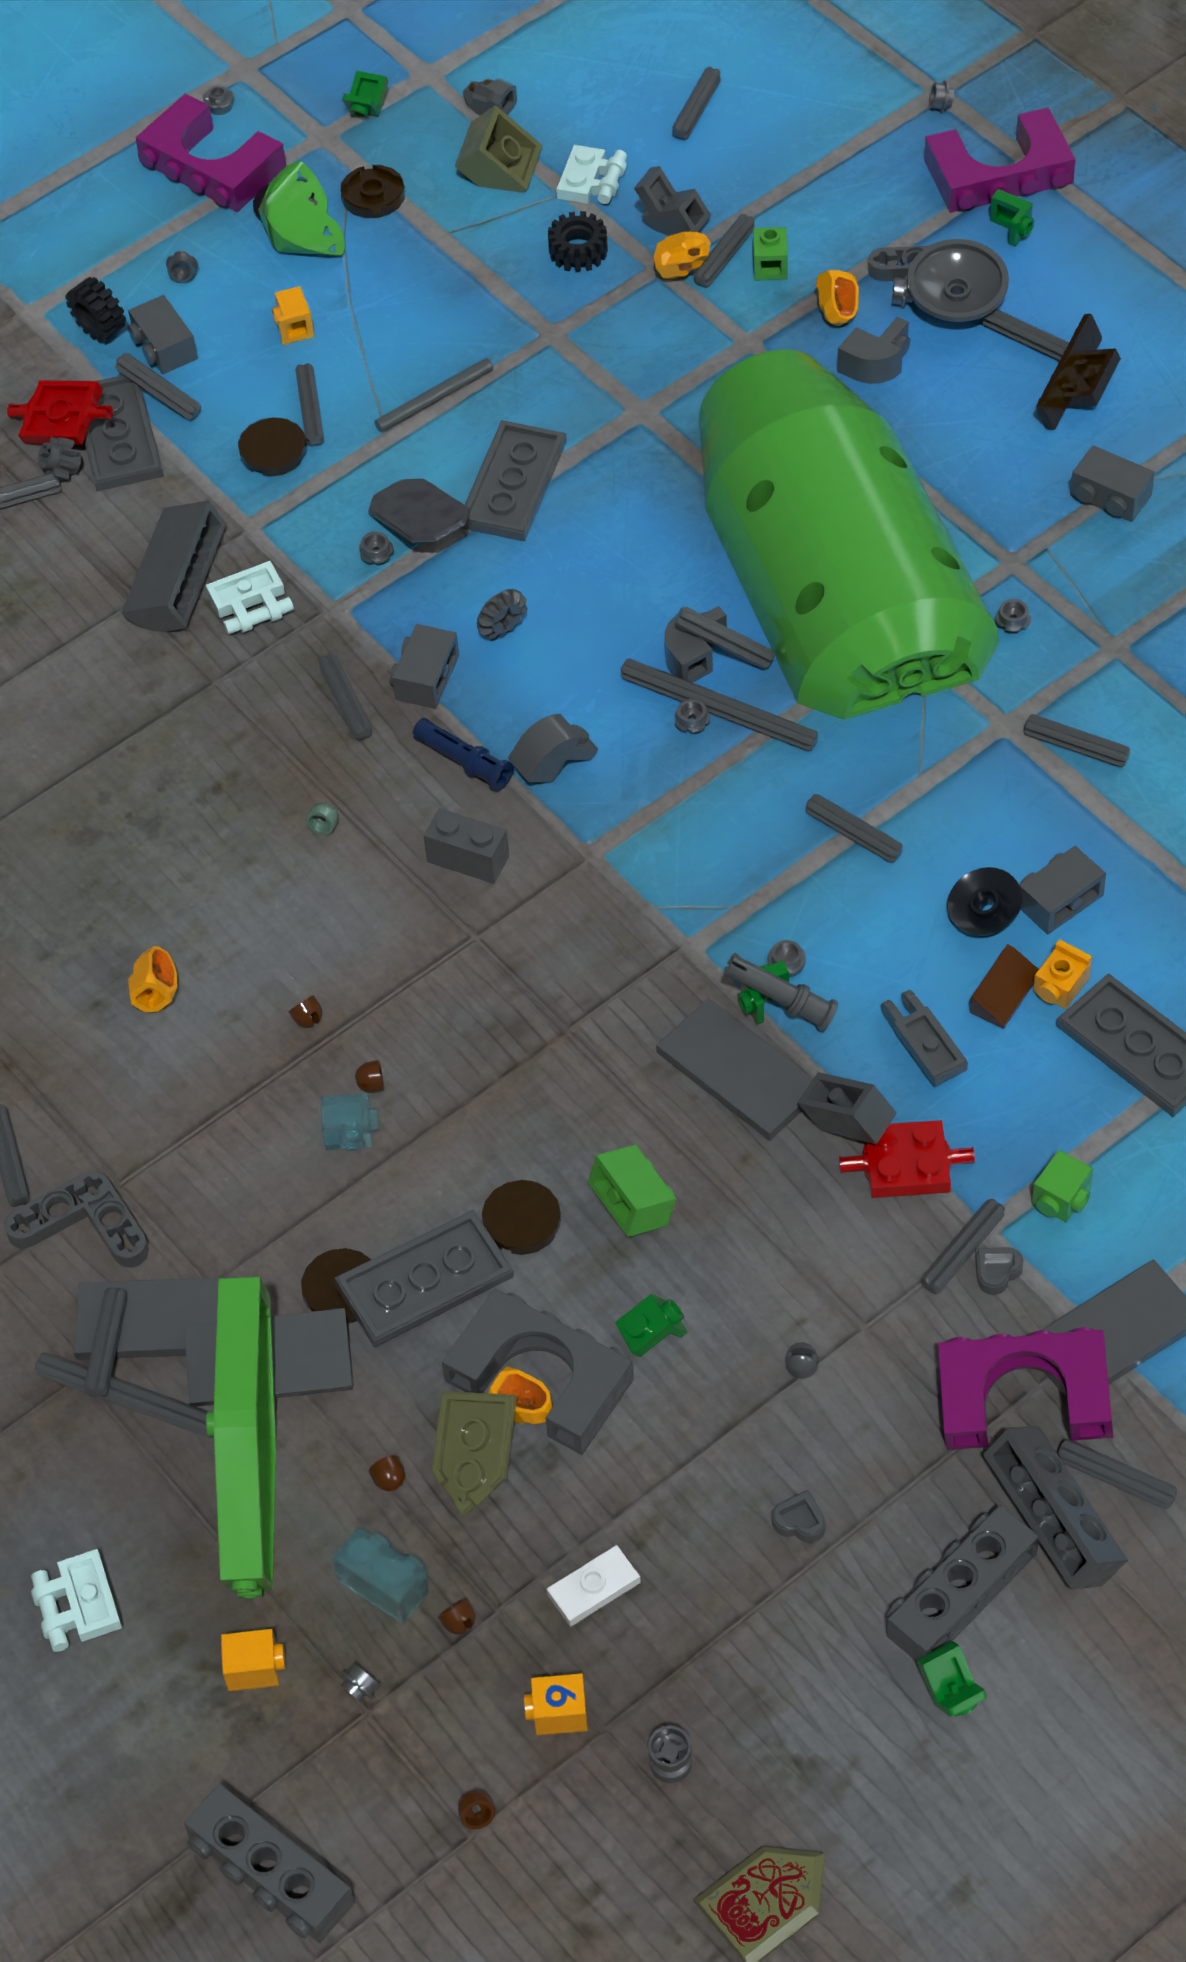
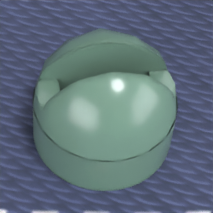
(317, 824)

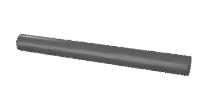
(433, 395)

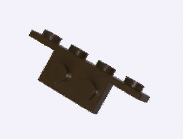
(1079, 374)

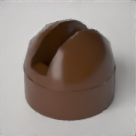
(307, 1012)
(370, 1077)
(387, 1473)
(458, 1617)
(479, 1819)

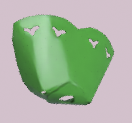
(294, 221)

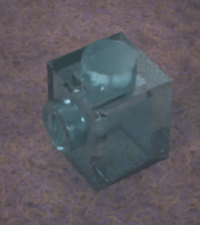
(348, 1121)

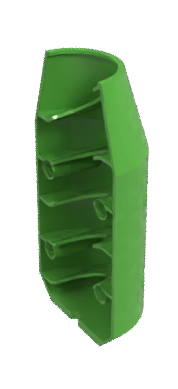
(836, 540)

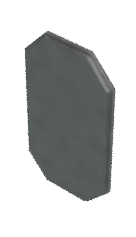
(418, 510)

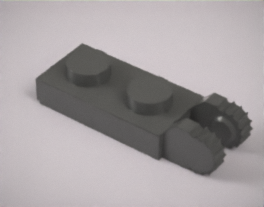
(925, 1039)

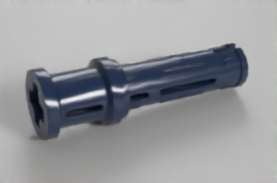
(475, 760)

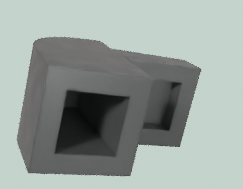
(670, 210)
(873, 357)
(688, 654)
(547, 747)

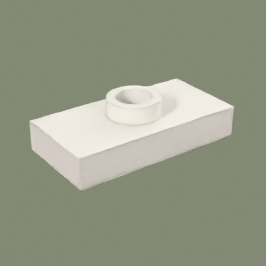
(593, 1585)

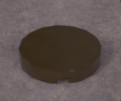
(372, 191)
(272, 446)
(522, 1216)
(319, 1276)

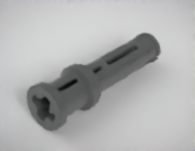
(796, 998)

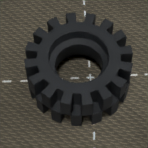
(577, 254)
(95, 309)

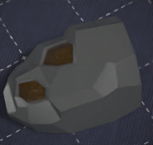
(488, 93)

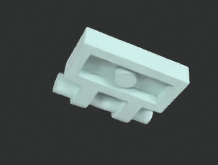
(582, 174)
(245, 590)
(88, 1595)

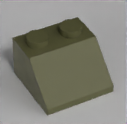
(498, 152)

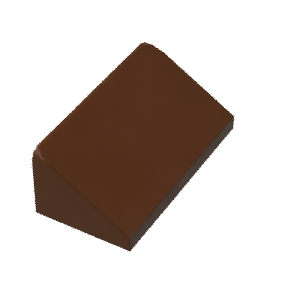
(1003, 987)

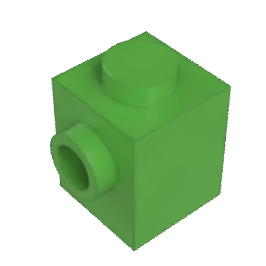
(770, 253)
(1063, 1187)

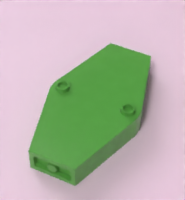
(244, 1436)

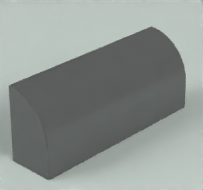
(174, 567)

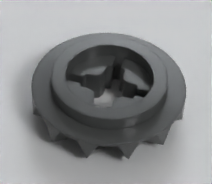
(501, 613)

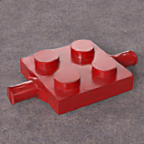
(60, 411)
(908, 1160)

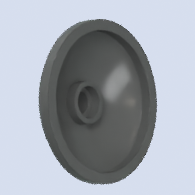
(957, 280)

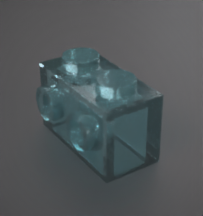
(381, 1574)

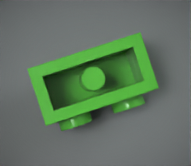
(631, 1190)

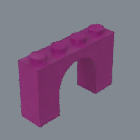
(226, 180)
(970, 184)
(974, 1366)

